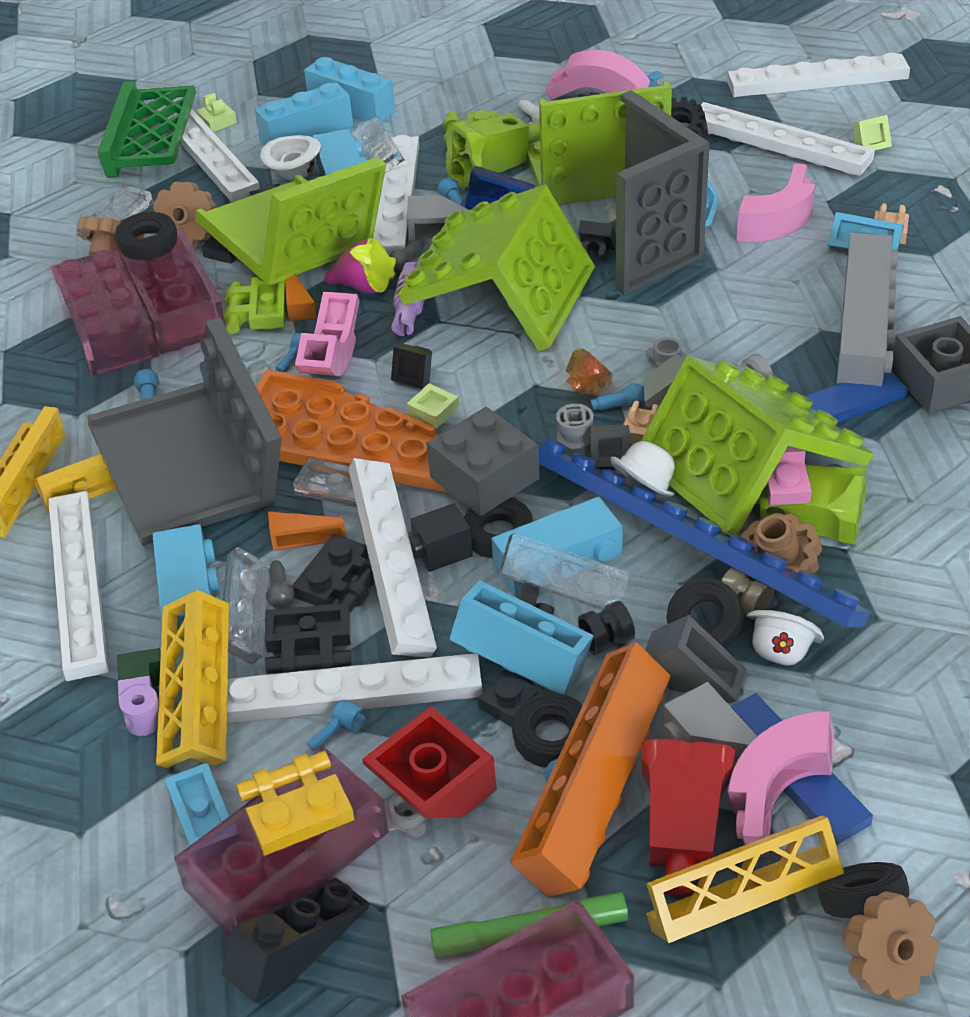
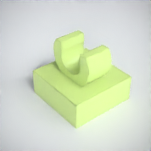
(216, 113)
(872, 132)
(432, 405)

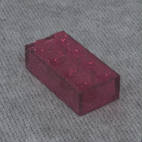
(175, 295)
(104, 311)
(236, 881)
(542, 971)

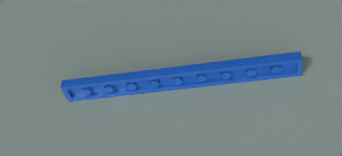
(704, 535)

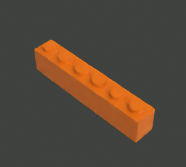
(591, 772)

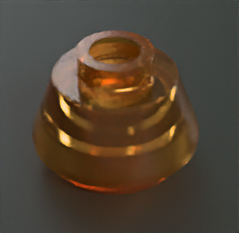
(587, 372)

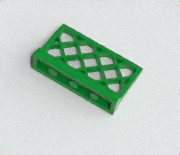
(124, 125)

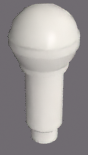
(530, 109)

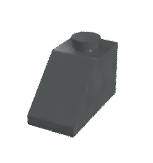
(695, 658)

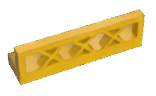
(25, 460)
(85, 475)
(200, 675)
(751, 887)

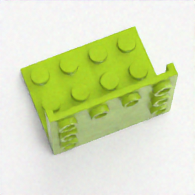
(585, 143)
(299, 221)
(519, 245)
(731, 433)

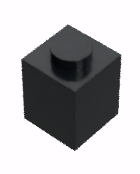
(440, 537)

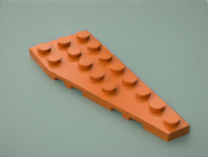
(336, 427)

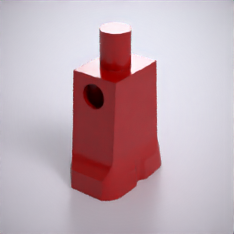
(684, 801)

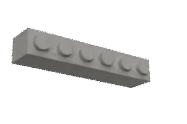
(868, 310)

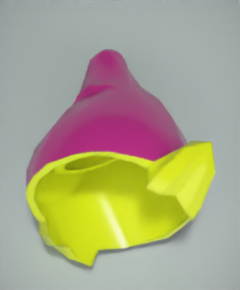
(363, 267)

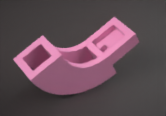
(596, 70)
(778, 213)
(333, 340)
(789, 480)
(772, 762)

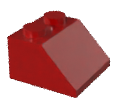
(434, 767)

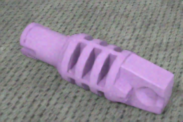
(405, 315)

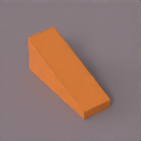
(299, 302)
(302, 530)

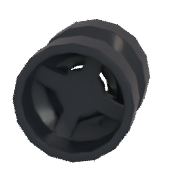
(608, 626)

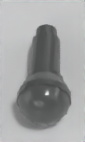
(407, 254)
(280, 592)

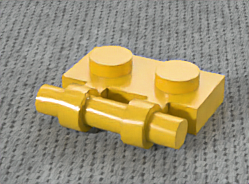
(300, 812)

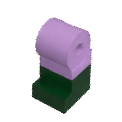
(137, 690)

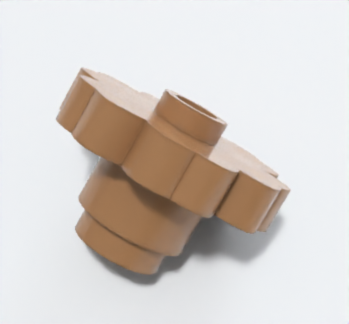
(181, 205)
(99, 232)
(788, 539)
(891, 945)

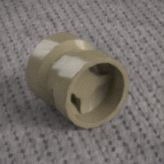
(751, 592)

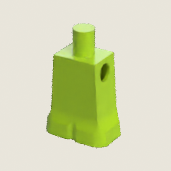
(489, 144)
(834, 502)

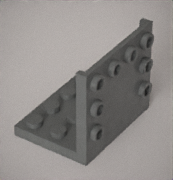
(658, 196)
(194, 449)

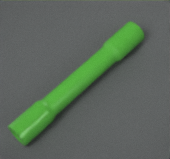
(474, 935)

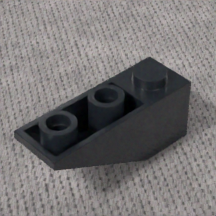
(288, 938)

